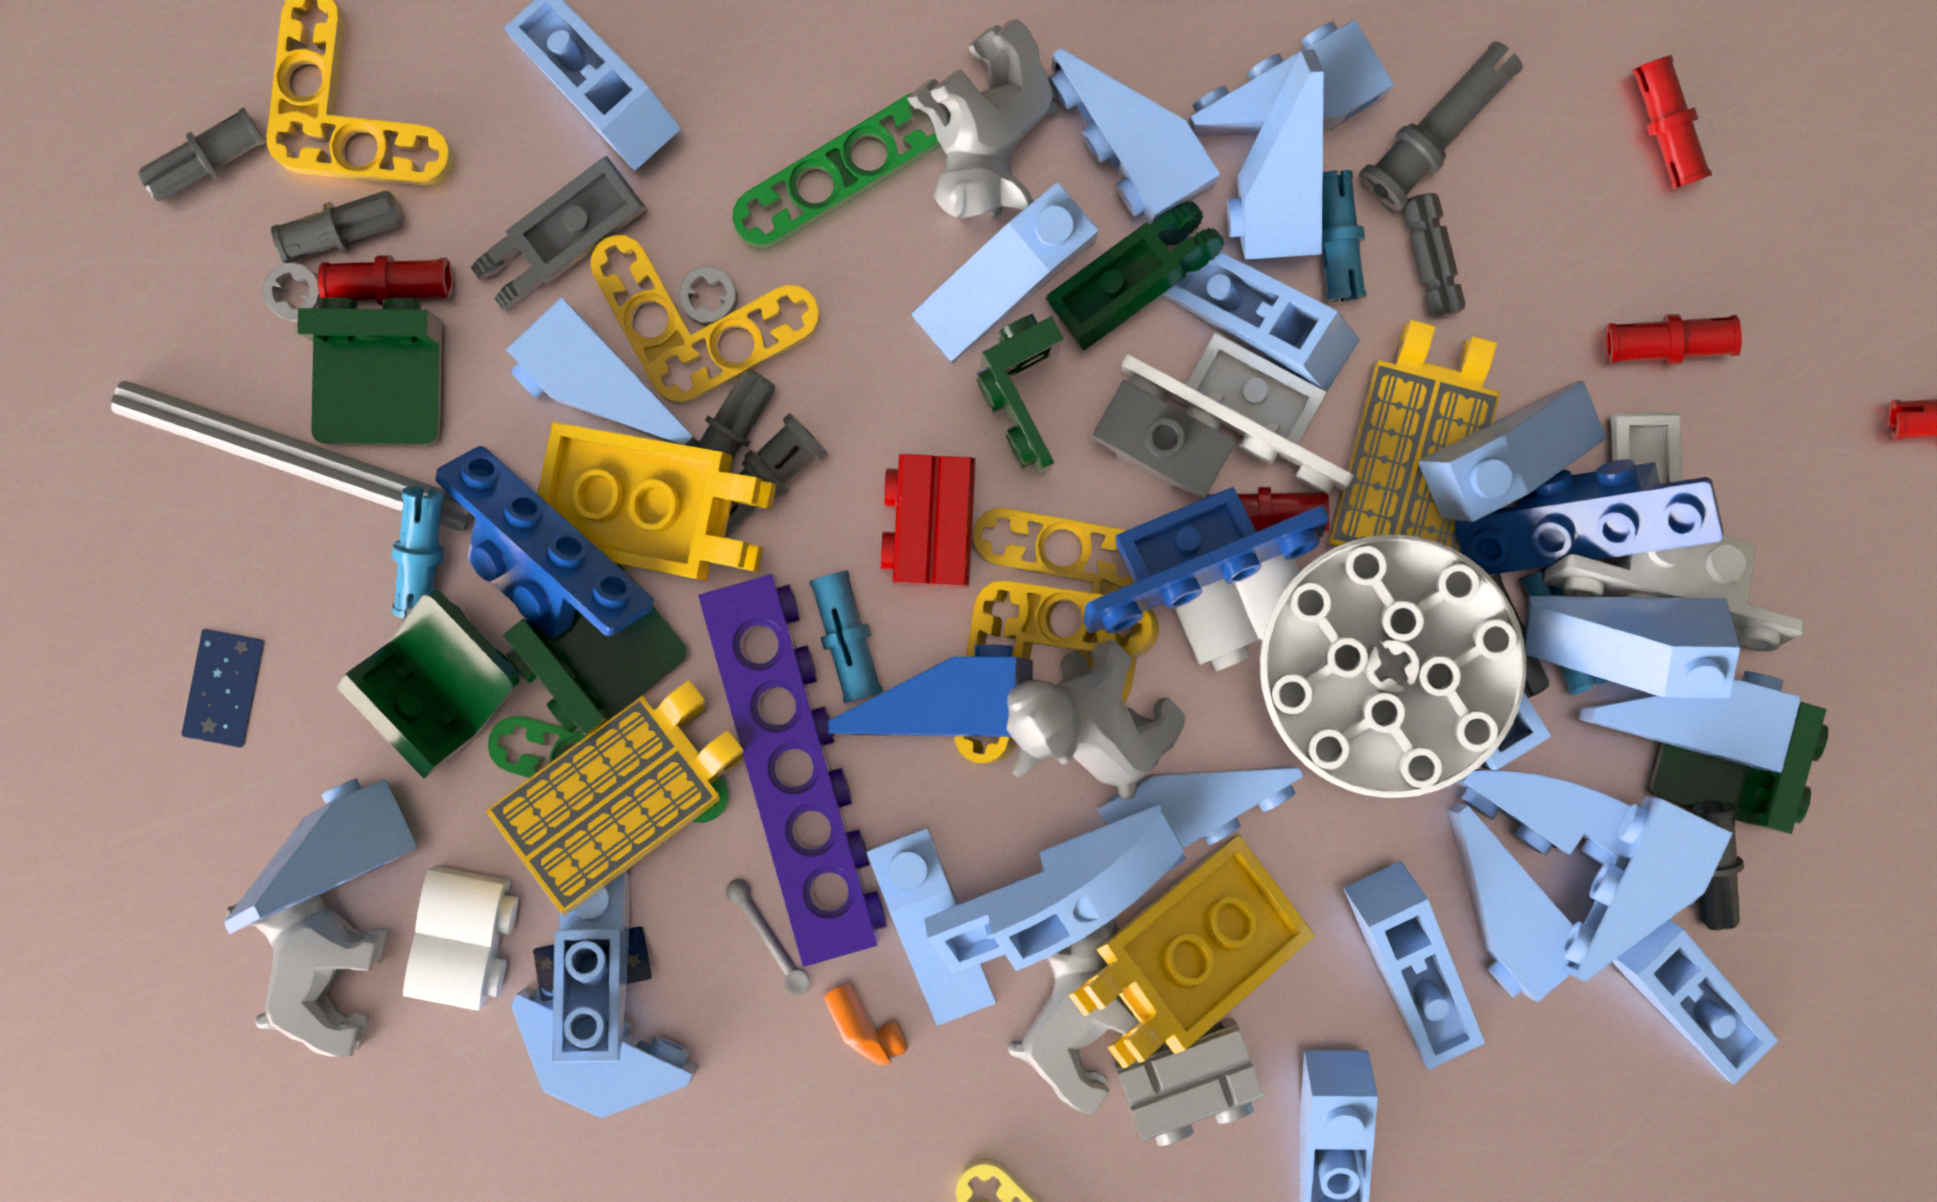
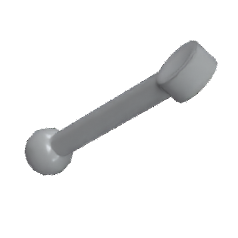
(796, 979)

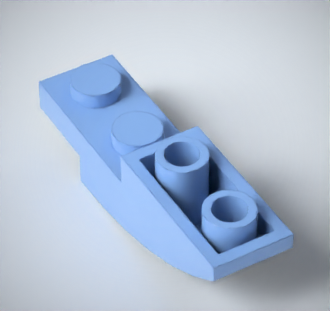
(1549, 811)
(1078, 892)
(592, 977)

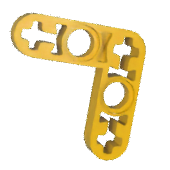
(317, 111)
(677, 340)
(1101, 583)
(1035, 627)

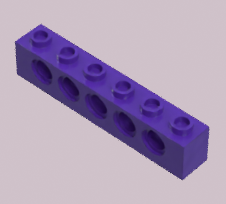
(817, 929)

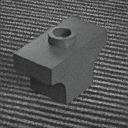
(1163, 440)

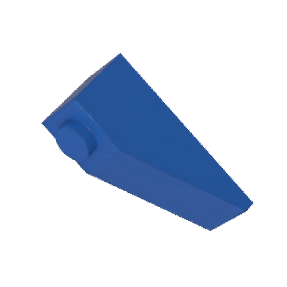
(947, 700)

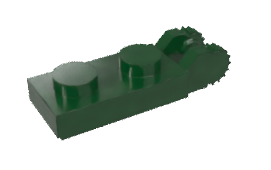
(1133, 273)

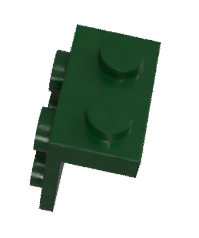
(1019, 348)
(374, 372)
(593, 672)
(431, 684)
(1760, 796)

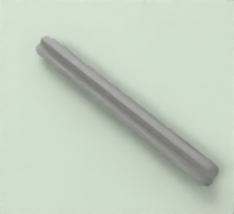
(275, 450)

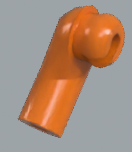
(859, 1032)

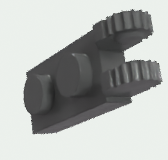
(562, 230)

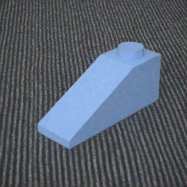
(593, 79)
(1283, 174)
(1006, 272)
(1268, 318)
(583, 372)
(1512, 455)
(1639, 641)
(1743, 729)
(329, 847)
(914, 889)
(1512, 912)
(1415, 963)
(1697, 1000)

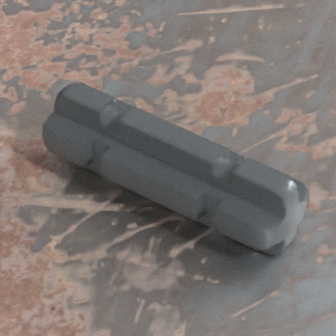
(1434, 255)

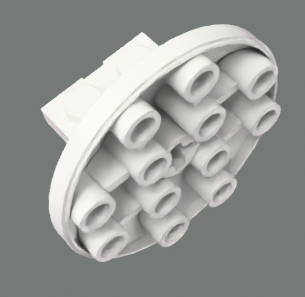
(1393, 666)

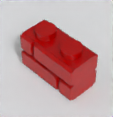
(931, 520)

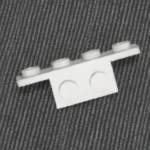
(1252, 400)
(1685, 572)

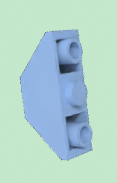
(600, 1087)

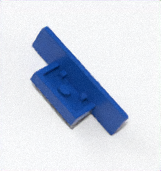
(1594, 516)
(1193, 549)
(536, 552)

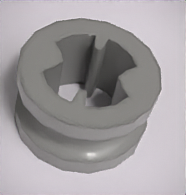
(714, 278)
(274, 284)

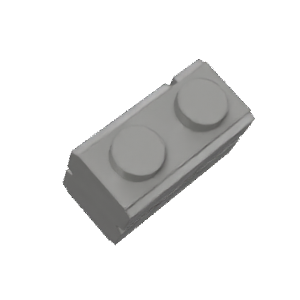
(1192, 1085)

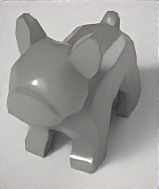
(986, 126)
(1090, 721)
(308, 956)
(1062, 1029)

